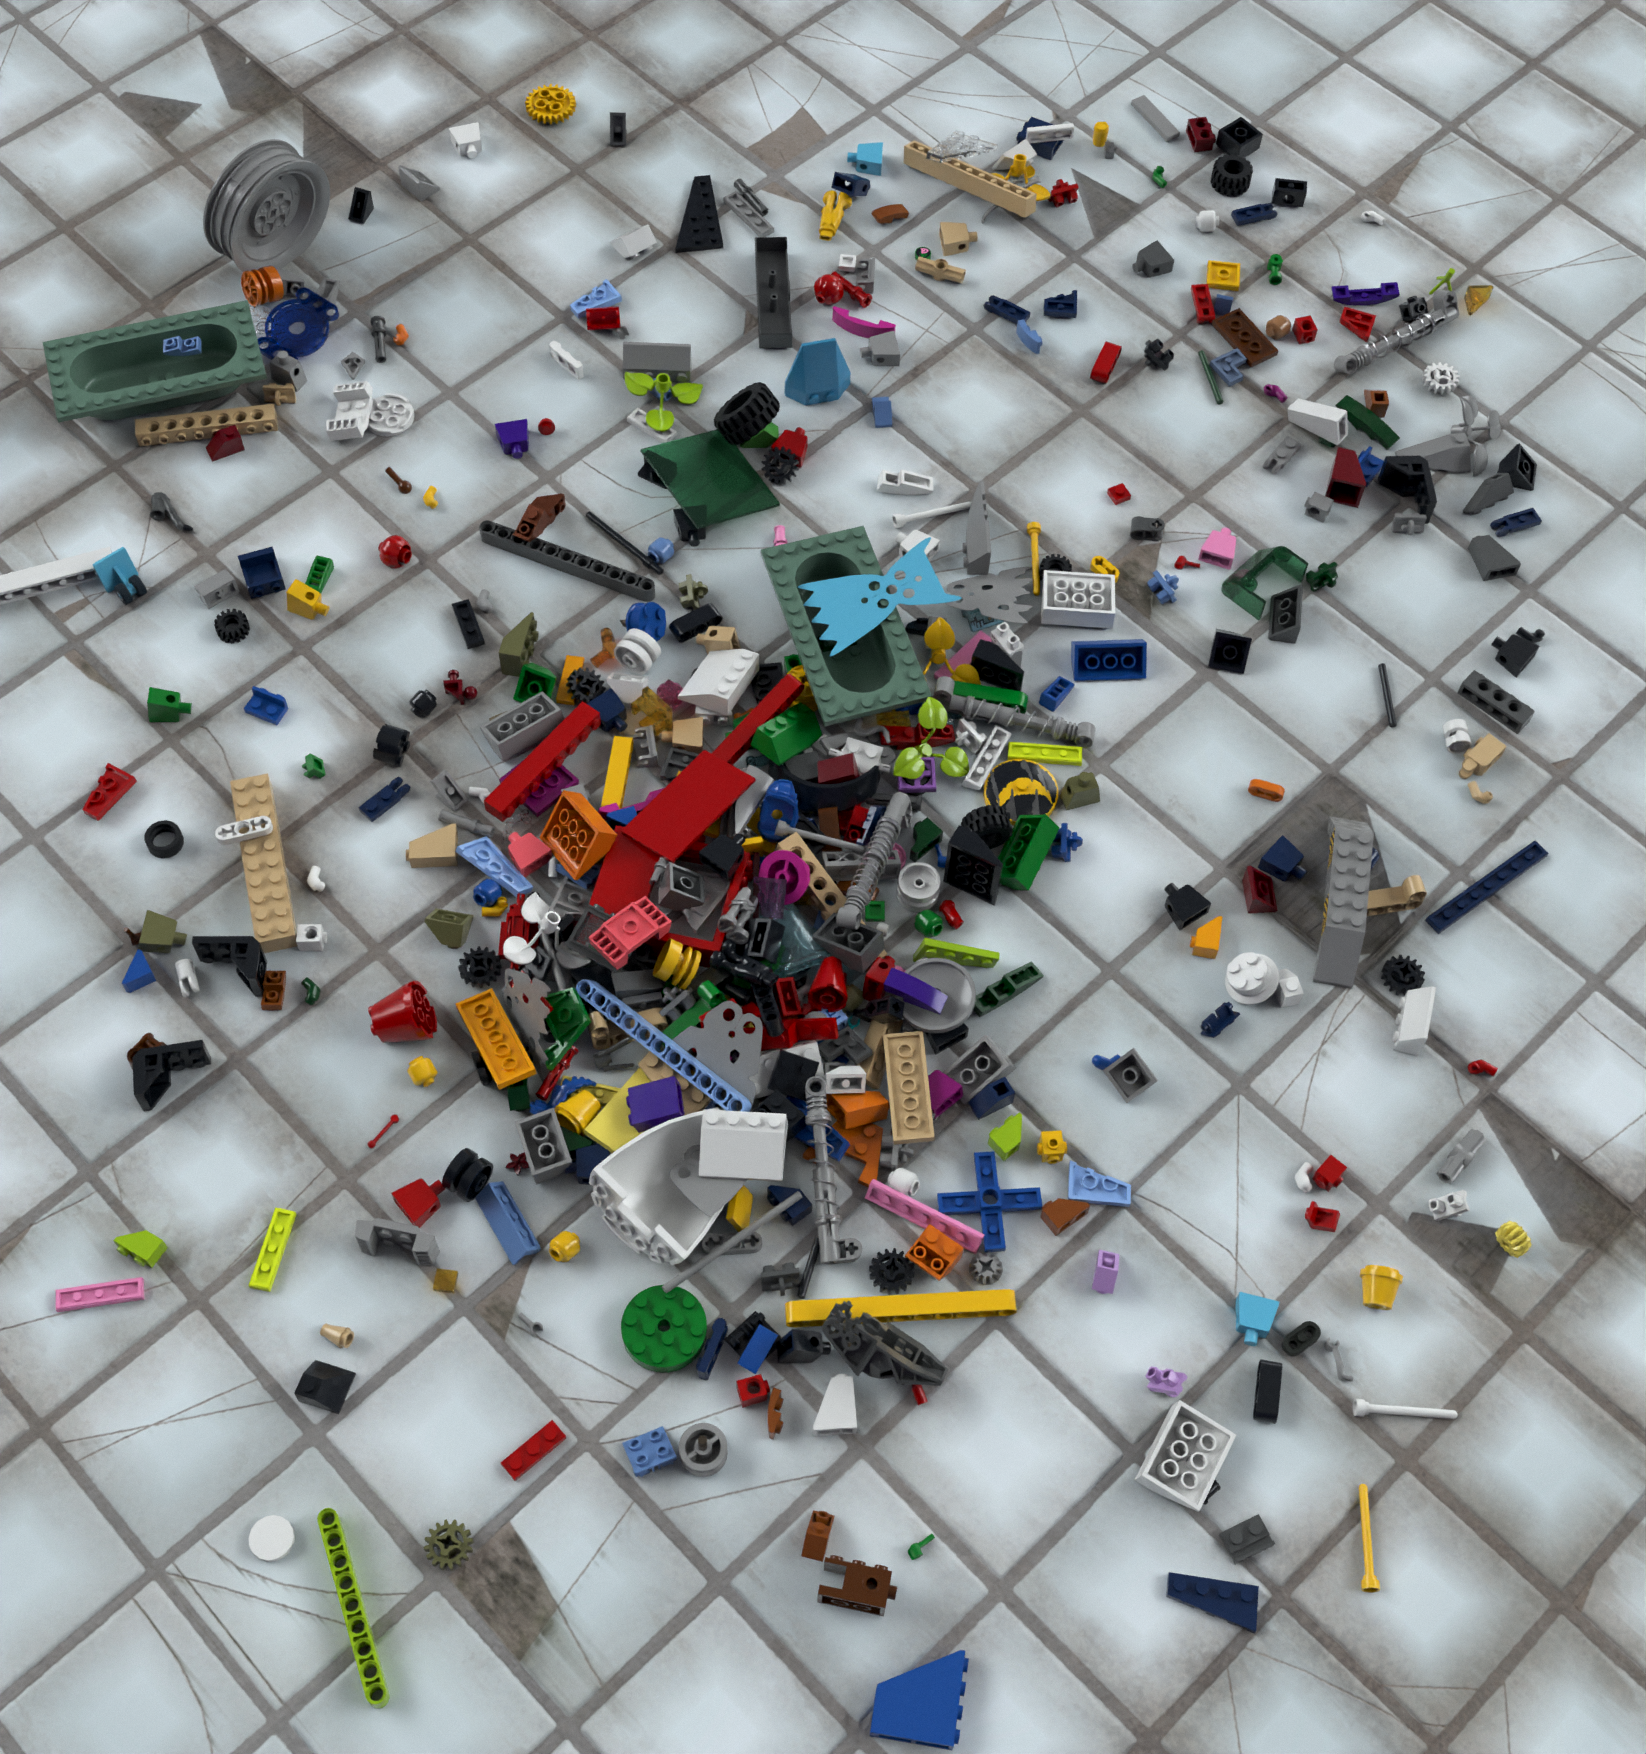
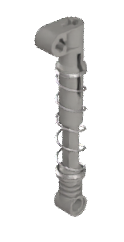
(1426, 324)
(971, 708)
(824, 1180)

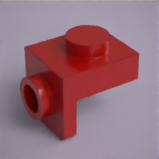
(1322, 1218)

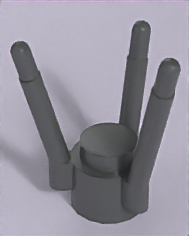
(603, 1058)

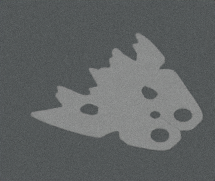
(987, 601)
(528, 1016)
(715, 1045)

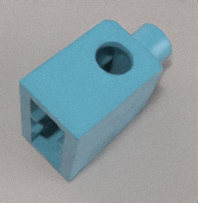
(867, 158)
(1254, 1316)

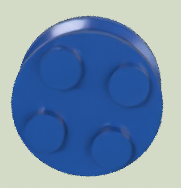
(647, 617)

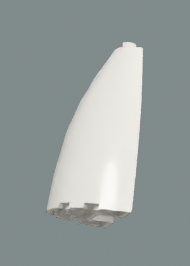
(642, 1199)

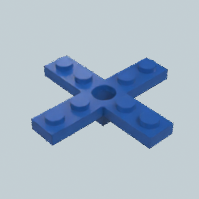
(991, 1215)

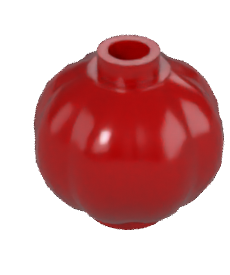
(828, 289)
(393, 550)

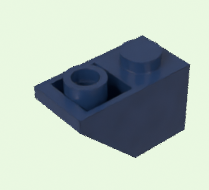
(992, 1098)
(794, 1213)

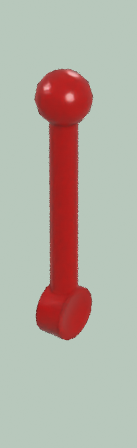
(394, 1119)

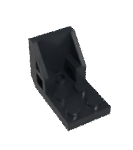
(1406, 471)
(242, 950)
(162, 1059)

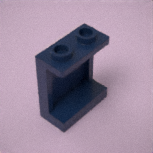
(261, 572)

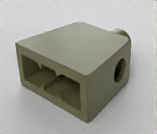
(1080, 791)
(159, 934)

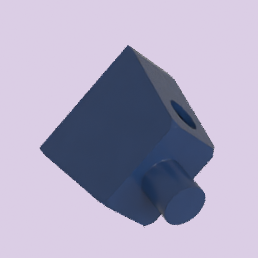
(858, 185)
(611, 711)
(1283, 861)
(586, 1160)

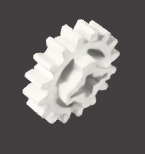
(1440, 378)

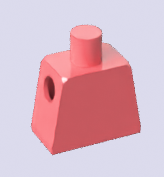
(528, 853)

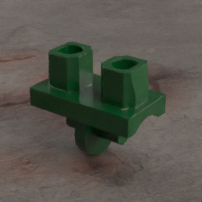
(1324, 576)

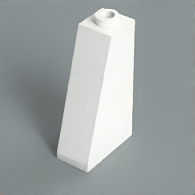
(1320, 419)

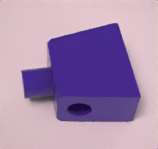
(513, 437)

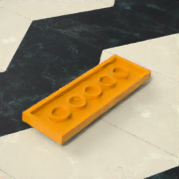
(495, 1039)

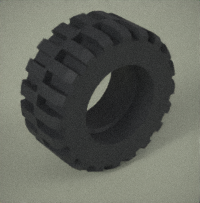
(746, 413)

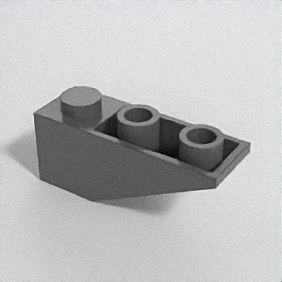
(1490, 491)

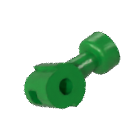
(1274, 265)

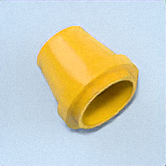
(578, 1111)
(1379, 1286)

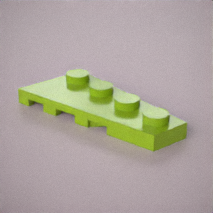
(958, 953)

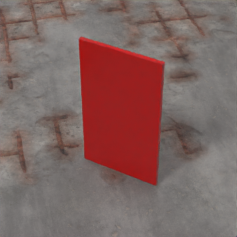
(688, 806)

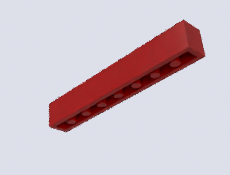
(542, 762)

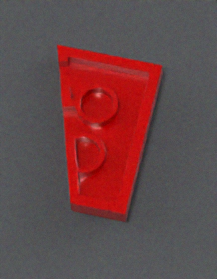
(108, 792)

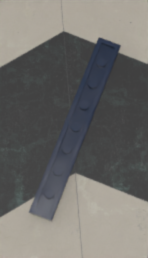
(1486, 887)

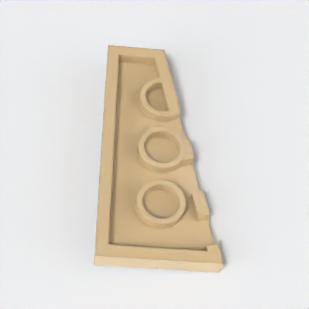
(655, 1069)

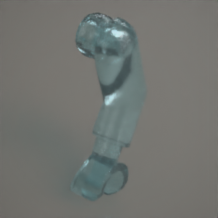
(757, 761)

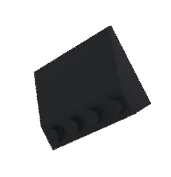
(972, 866)

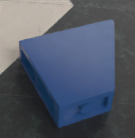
(922, 1704)

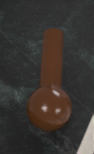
(403, 486)

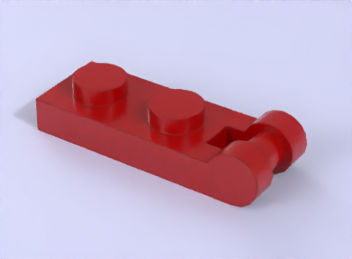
(1202, 303)

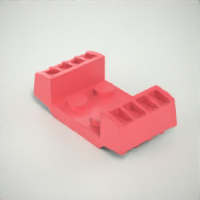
(629, 930)

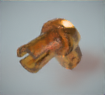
(608, 647)

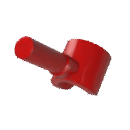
(1182, 561)

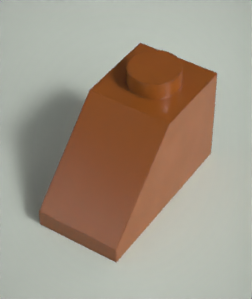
(1063, 1213)

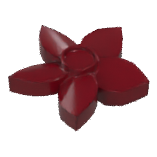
(517, 1163)

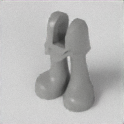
(746, 907)

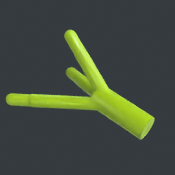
(1445, 279)

